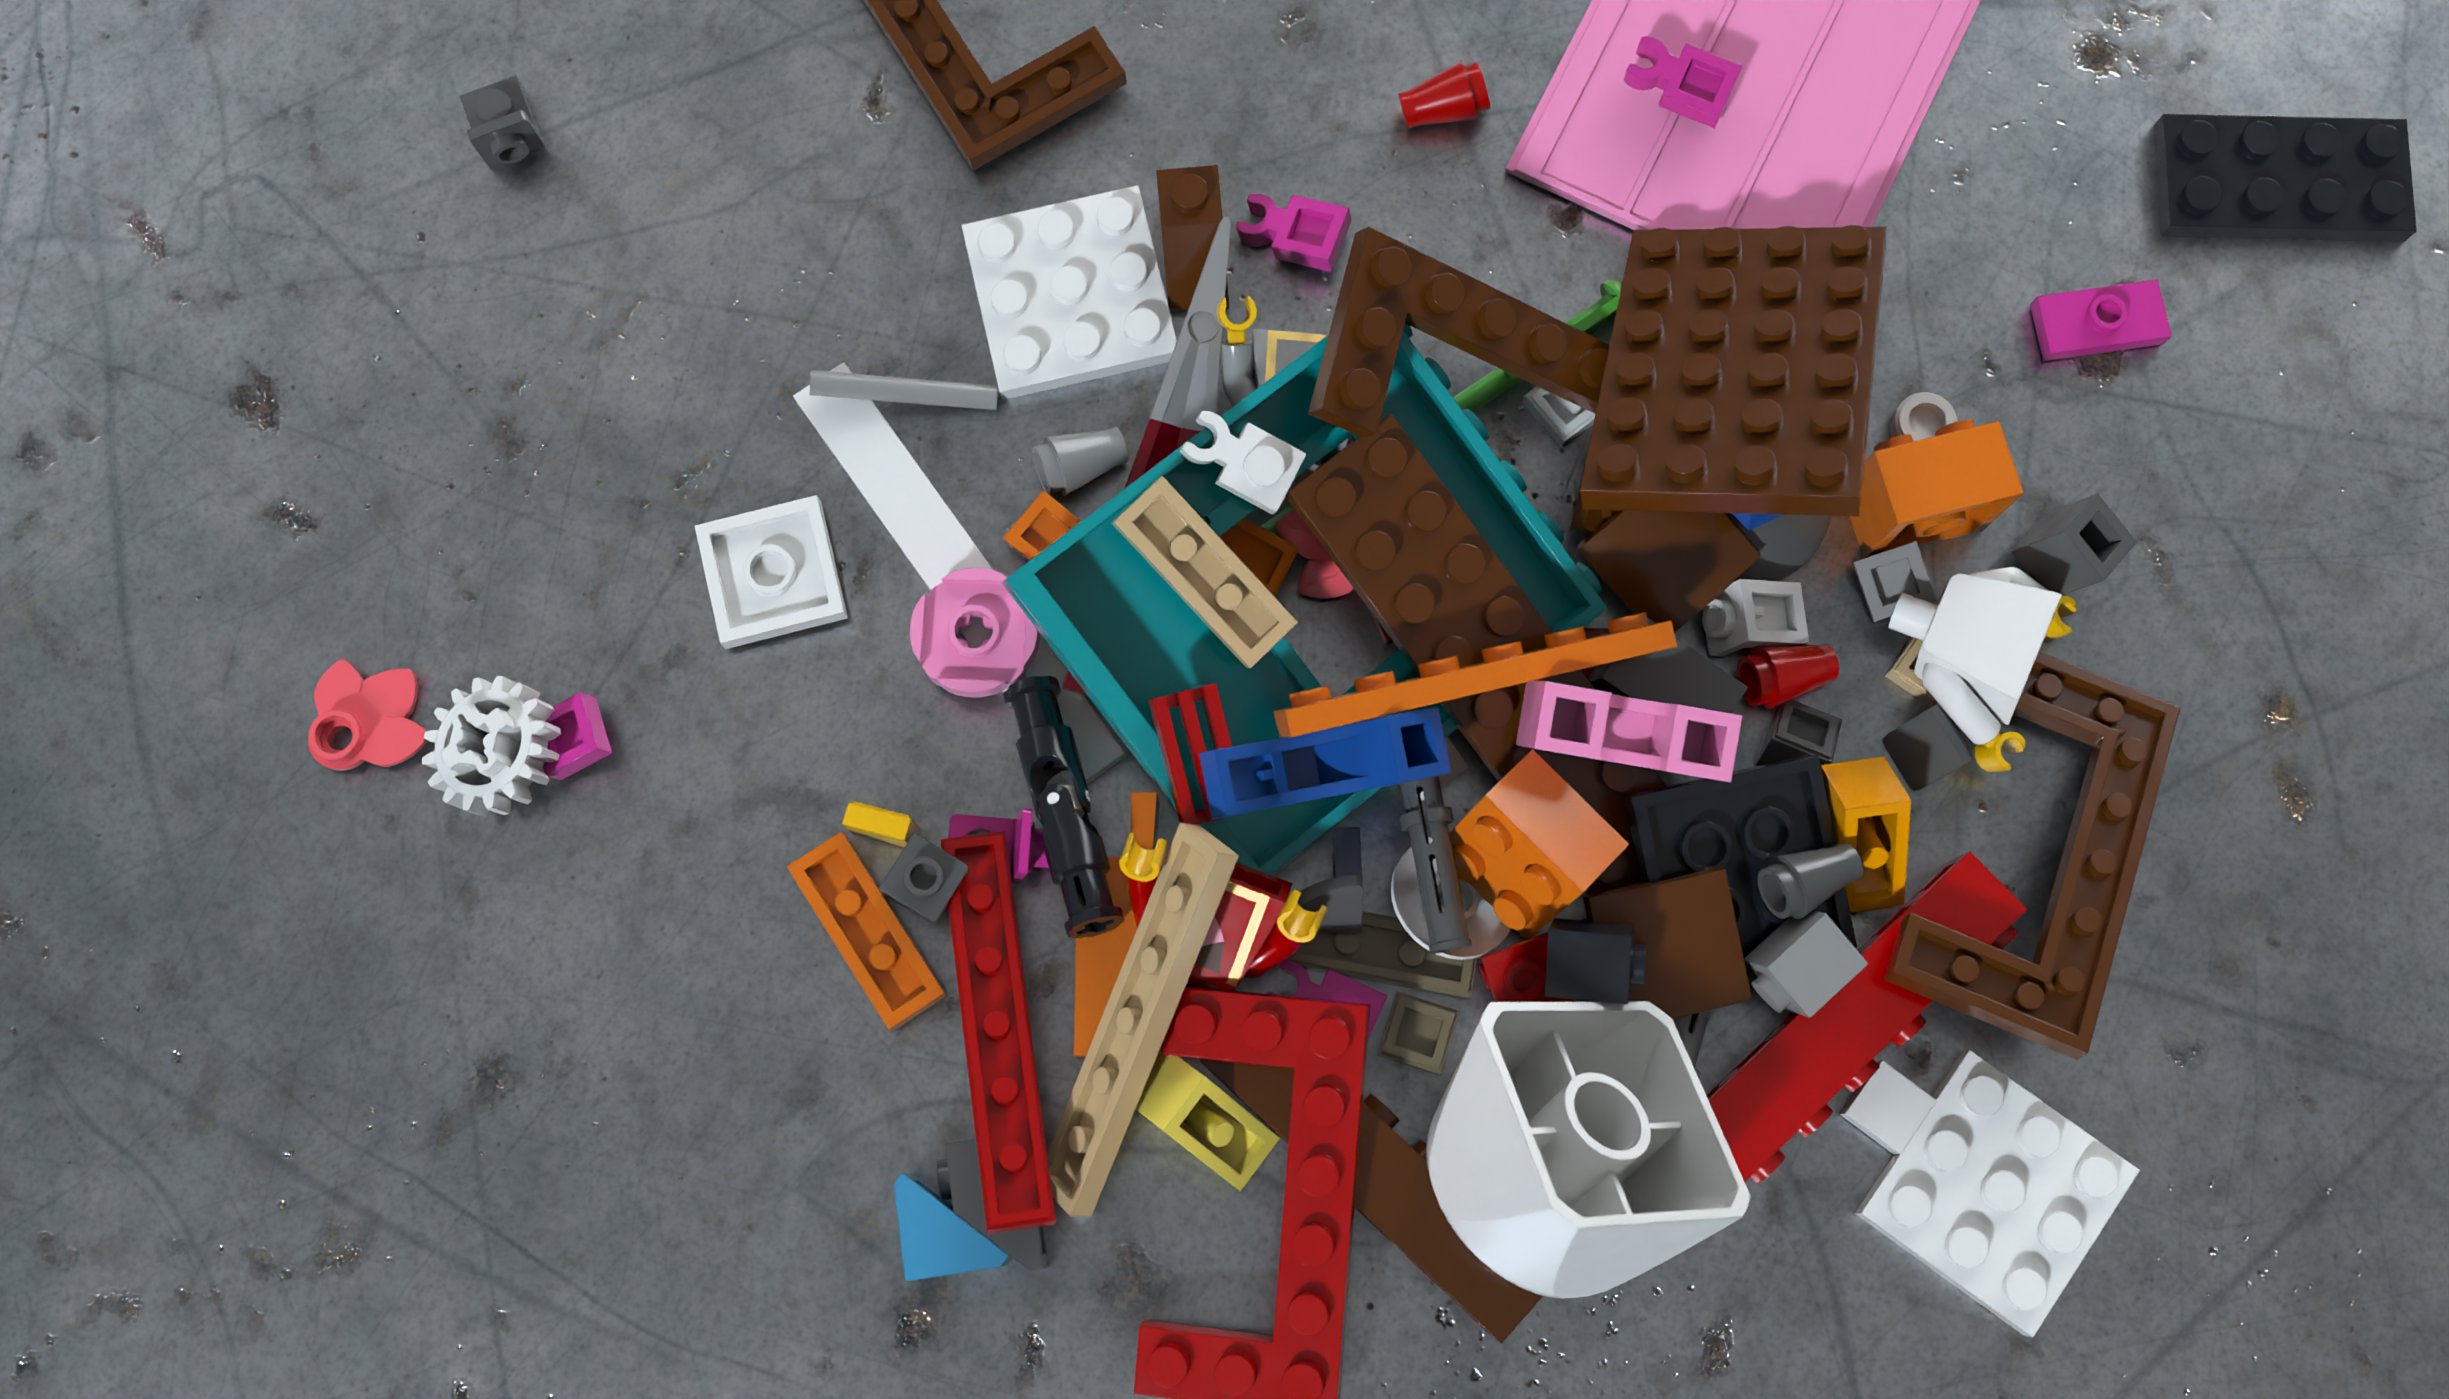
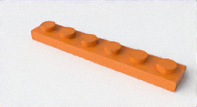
(1445, 680)

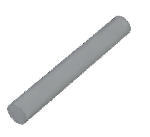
(903, 390)

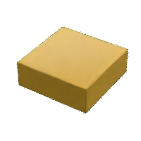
(879, 824)

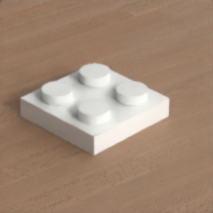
(770, 572)

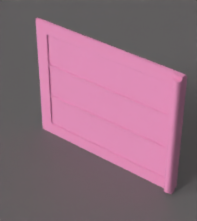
(1802, 141)

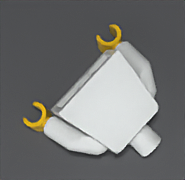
(1982, 650)

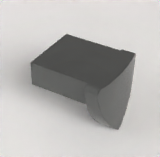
(1344, 891)

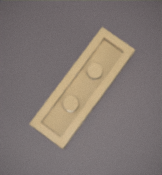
(1204, 572)

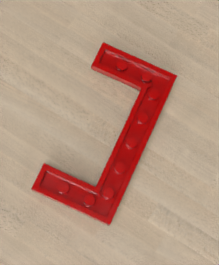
(1328, 1054)

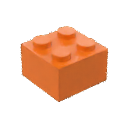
(1935, 487)
(1532, 846)

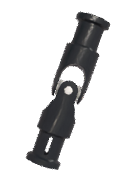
(1070, 841)

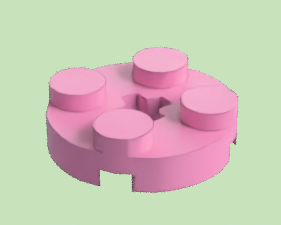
(949, 659)

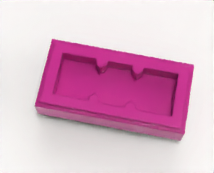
(2100, 320)

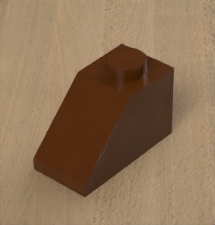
(1189, 222)

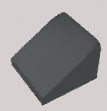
(1800, 732)
(1927, 748)

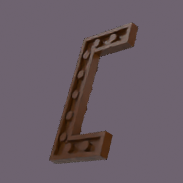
(1001, 115)
(1399, 285)
(2062, 989)

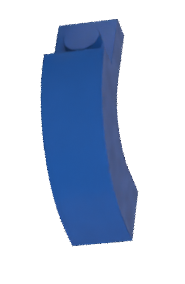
(1325, 763)

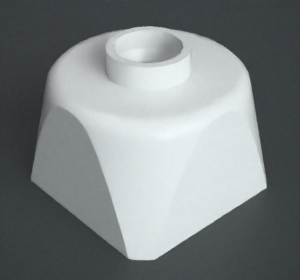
(1579, 1146)

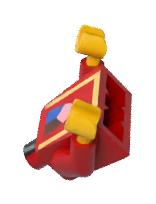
(1251, 926)

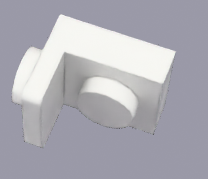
(1755, 615)

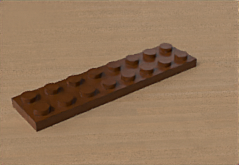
(1449, 596)

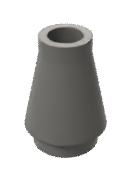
(1805, 880)

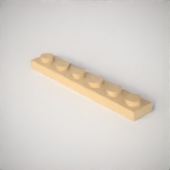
(1137, 1016)

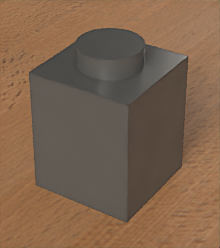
(2074, 545)

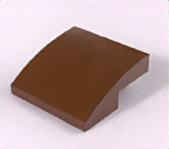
(1668, 560)
(1689, 938)

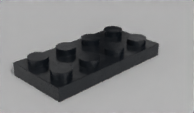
(2284, 177)

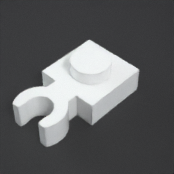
(1254, 464)

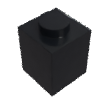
(1593, 961)

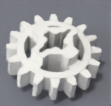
(491, 746)

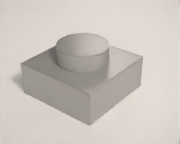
(1891, 573)

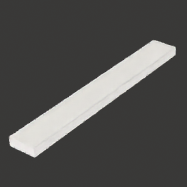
(936, 540)

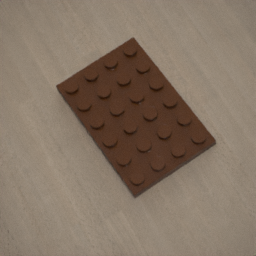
(1739, 372)

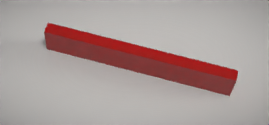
(998, 1039)

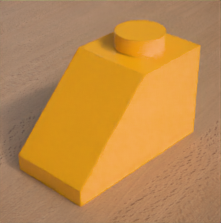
(1874, 817)

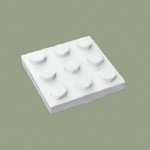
(1070, 292)
(1998, 1193)

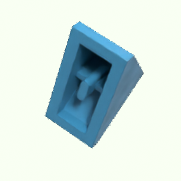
(935, 1237)

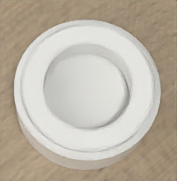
(1921, 416)

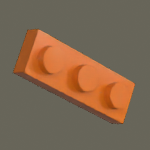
(867, 931)

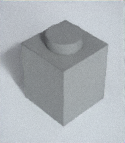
(1804, 964)

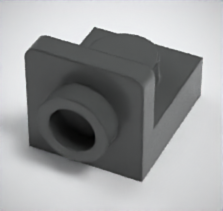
(501, 122)
(924, 878)

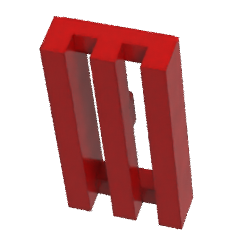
(1169, 747)

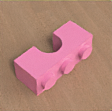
(1629, 730)

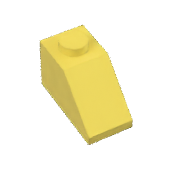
(1205, 1120)

